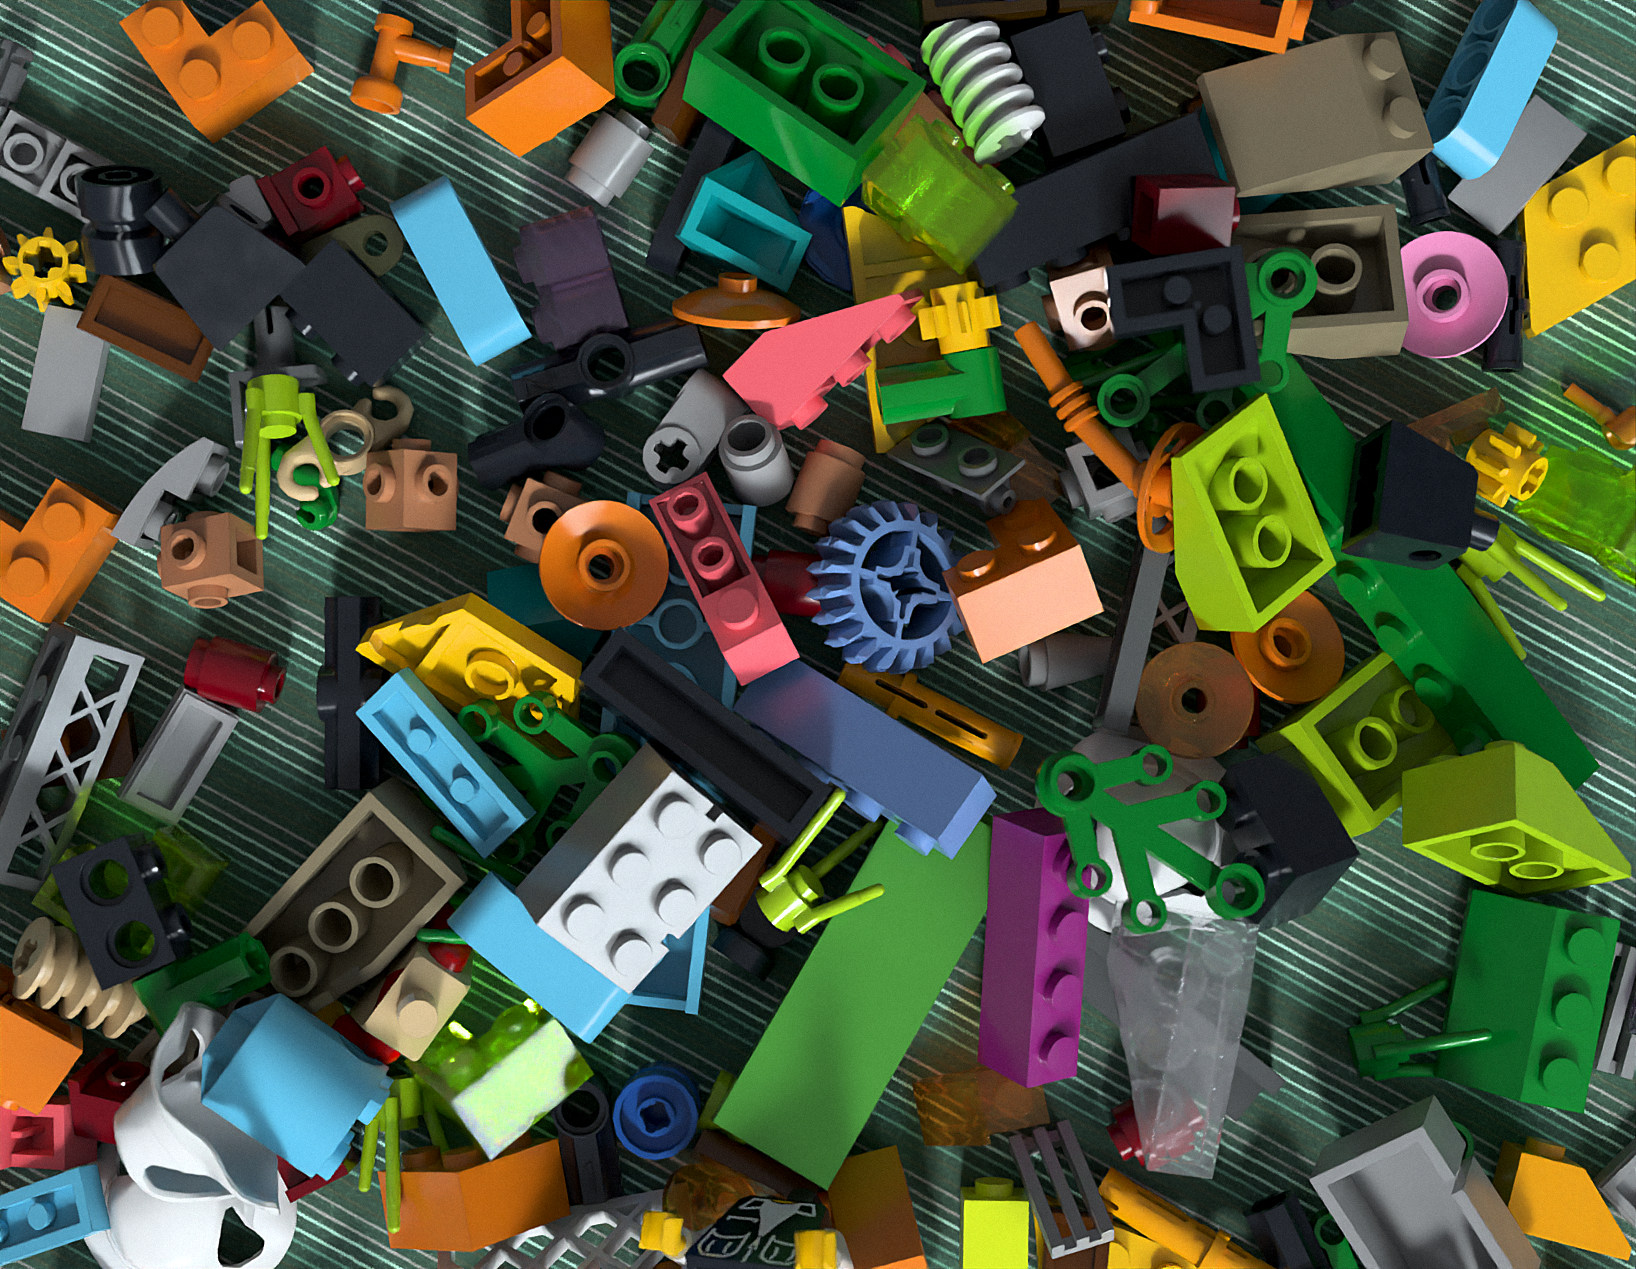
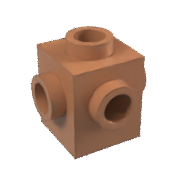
(1080, 301)
(411, 488)
(524, 504)
(210, 559)

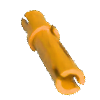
(997, 742)
(1173, 1227)

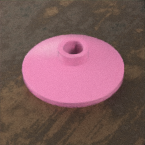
(1458, 264)

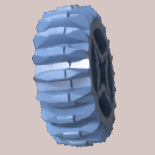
(864, 610)

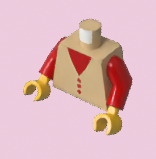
(407, 999)

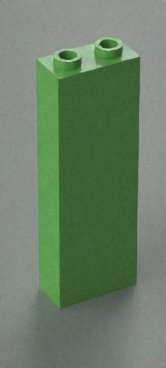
(857, 1003)

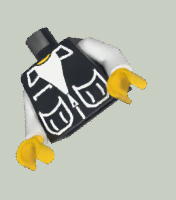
(753, 1236)

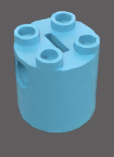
(292, 1083)

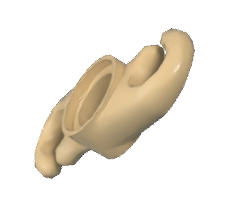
(376, 436)

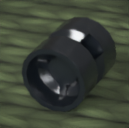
(118, 234)

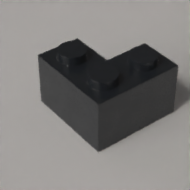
(1203, 299)
(1284, 834)

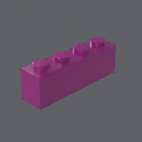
(1032, 952)

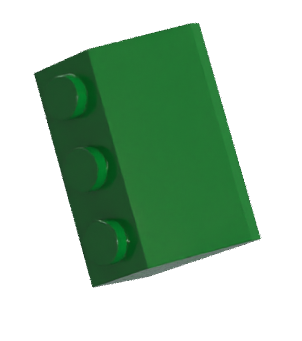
(802, 91)
(1540, 987)

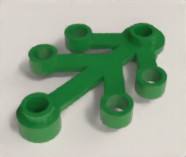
(1276, 331)
(542, 770)
(1137, 833)

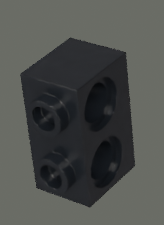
(106, 917)

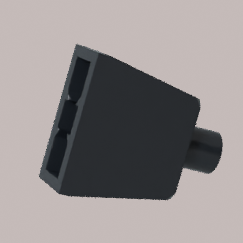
(221, 262)
(1412, 502)

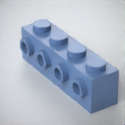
(868, 756)

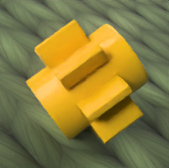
(31, 258)
(959, 317)
(1507, 464)

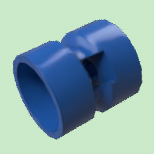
(657, 1110)

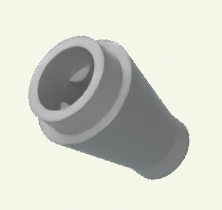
(1063, 659)

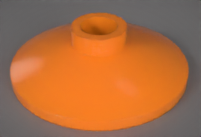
(736, 305)
(630, 547)
(1308, 654)

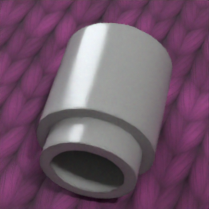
(609, 156)
(756, 460)

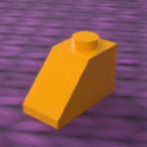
(1556, 1198)

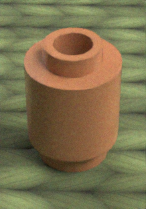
(825, 487)

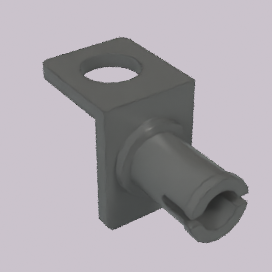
(274, 356)

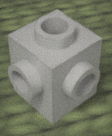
(1078, 483)

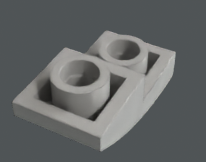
(1531, 157)
(43, 162)
(189, 475)

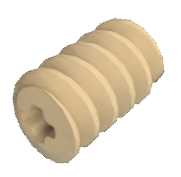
(59, 967)

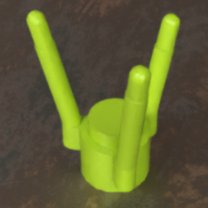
(272, 413)
(1505, 557)
(792, 895)
(397, 1114)

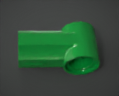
(659, 48)
(957, 385)
(208, 978)

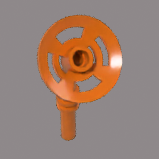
(1148, 480)

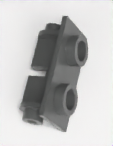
(960, 463)

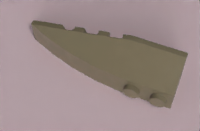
(346, 907)

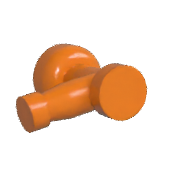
(395, 44)

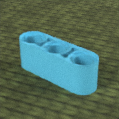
(1488, 84)
(460, 270)
(550, 973)

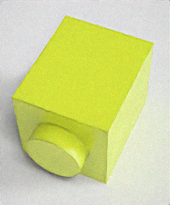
(993, 1225)

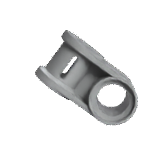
(694, 425)

